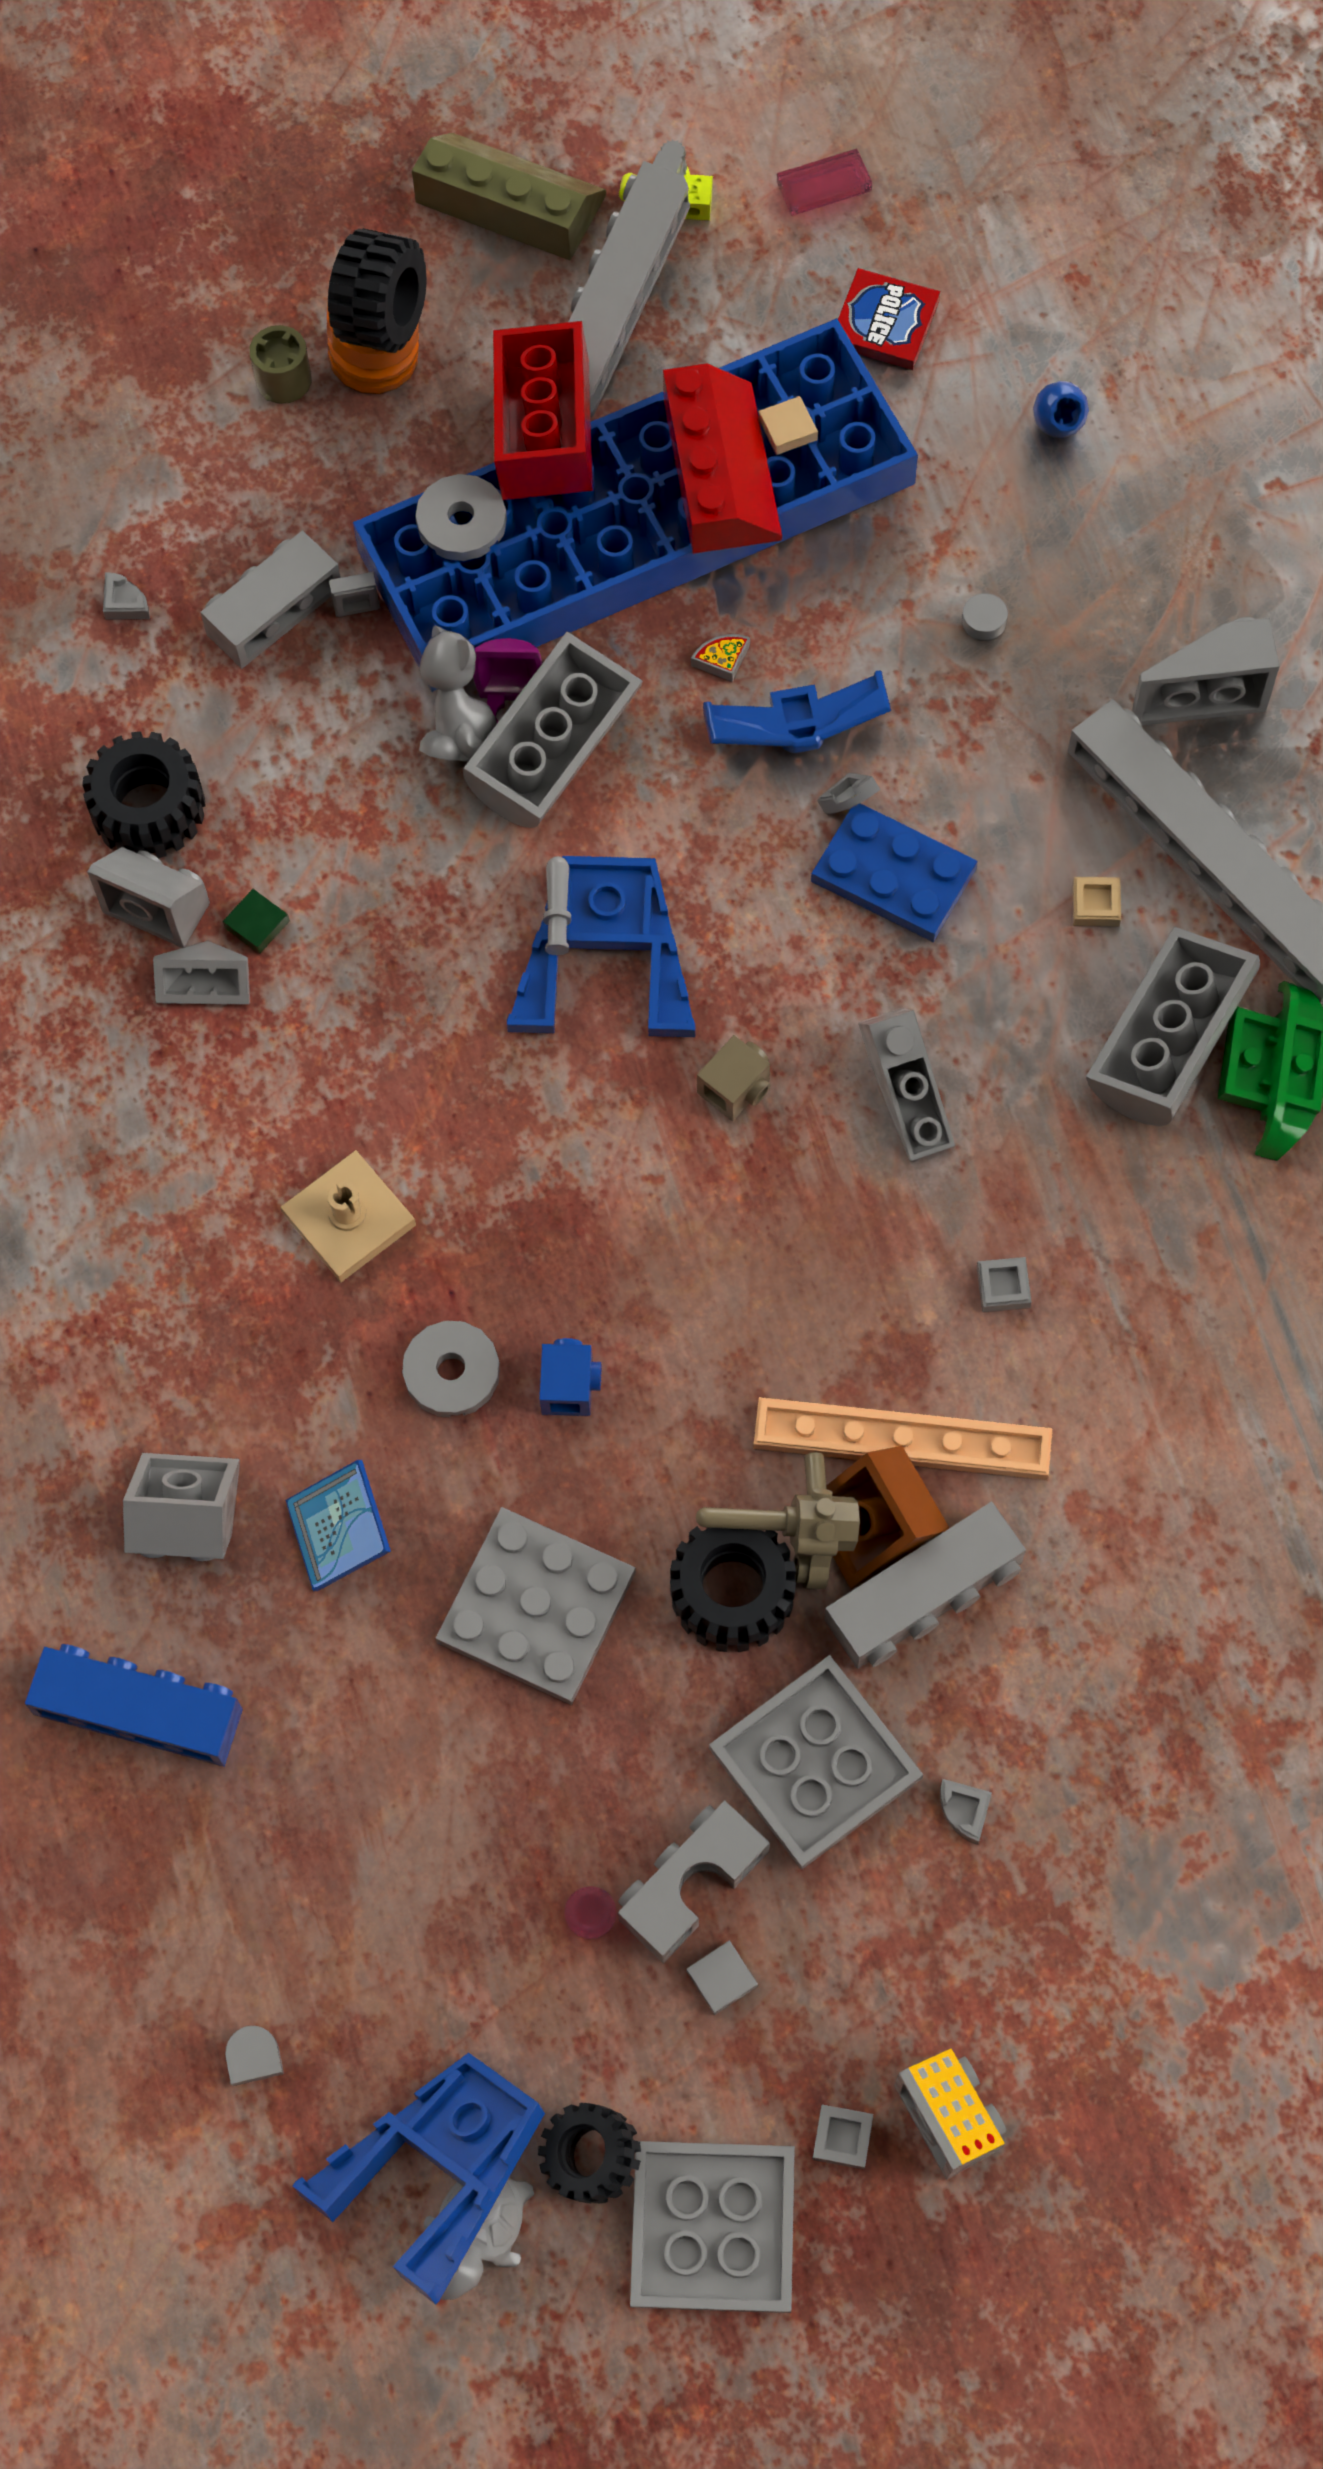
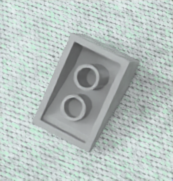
(1213, 676)

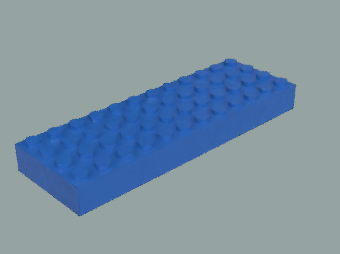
(629, 539)

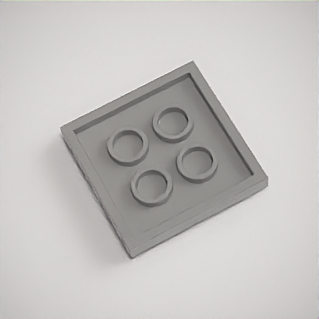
(536, 1605)
(815, 1762)
(713, 2227)

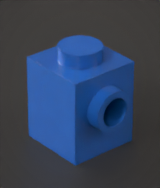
(568, 1378)

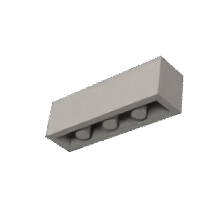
(925, 1586)

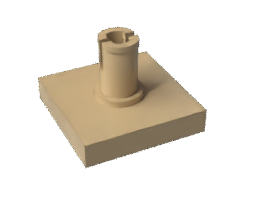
(348, 1216)

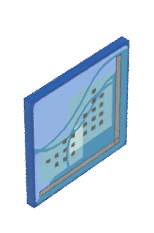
(337, 1525)

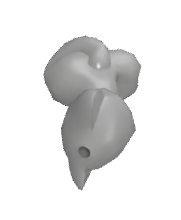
(460, 719)

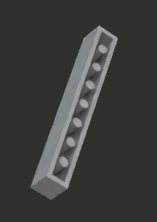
(1204, 841)

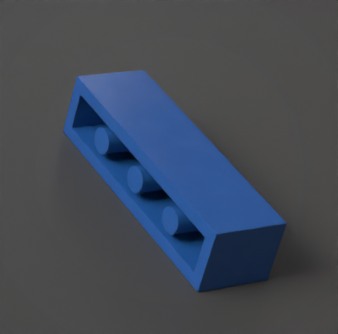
(134, 1705)

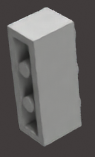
(270, 599)

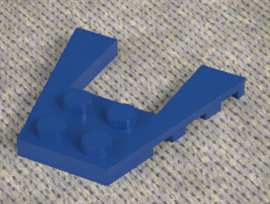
(615, 907)
(468, 2127)

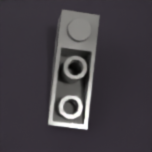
(907, 1081)

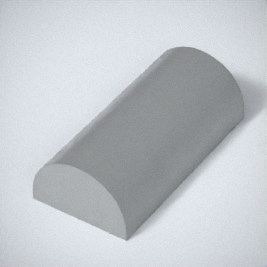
(549, 732)
(1171, 1026)

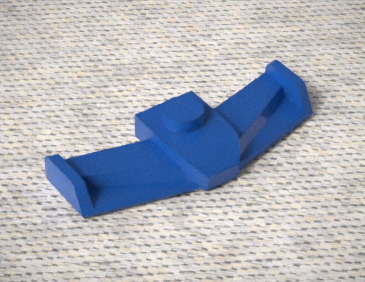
(797, 716)

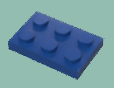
(894, 871)

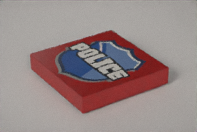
(888, 317)

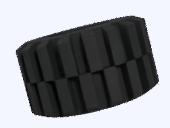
(377, 290)
(140, 763)
(732, 1624)

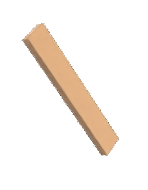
(925, 1438)

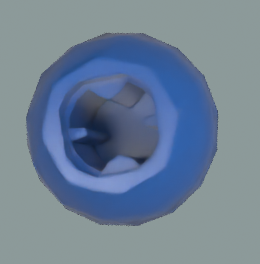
(1060, 409)

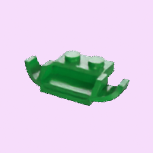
(1277, 1067)

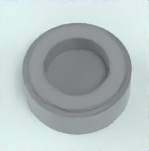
(984, 616)

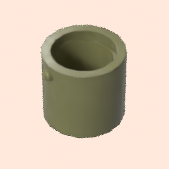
(280, 364)

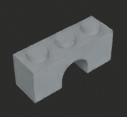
(720, 1845)

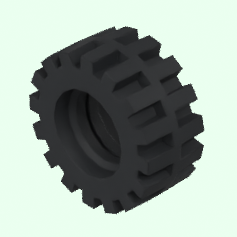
(561, 2148)

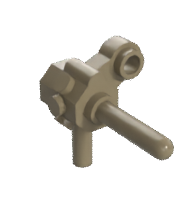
(814, 1521)

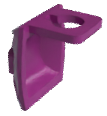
(504, 670)

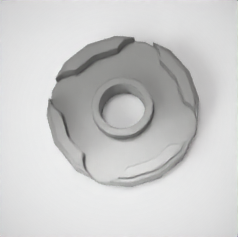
(455, 495)
(445, 1342)

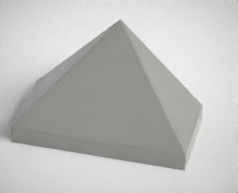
(201, 975)

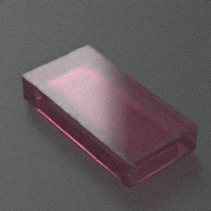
(824, 182)

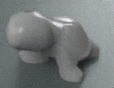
(493, 2239)

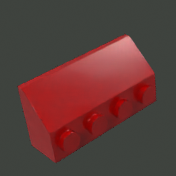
(719, 459)

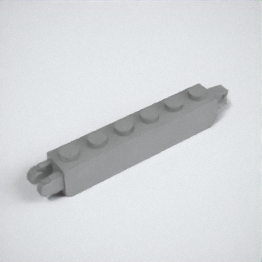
(630, 262)

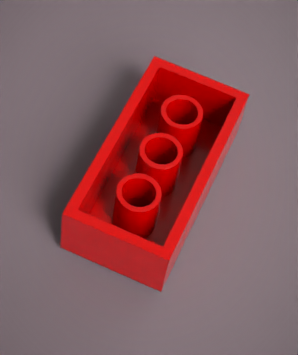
(542, 410)

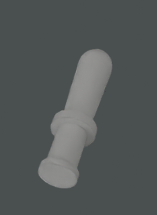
(557, 915)

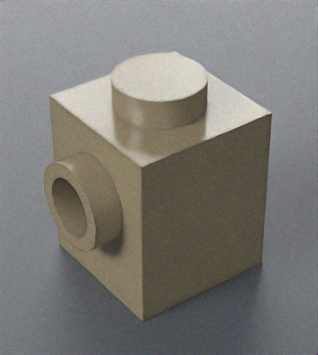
(735, 1077)

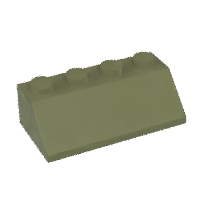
(505, 193)

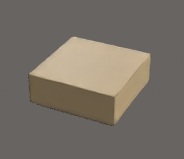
(788, 425)
(1096, 901)

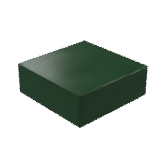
(256, 921)

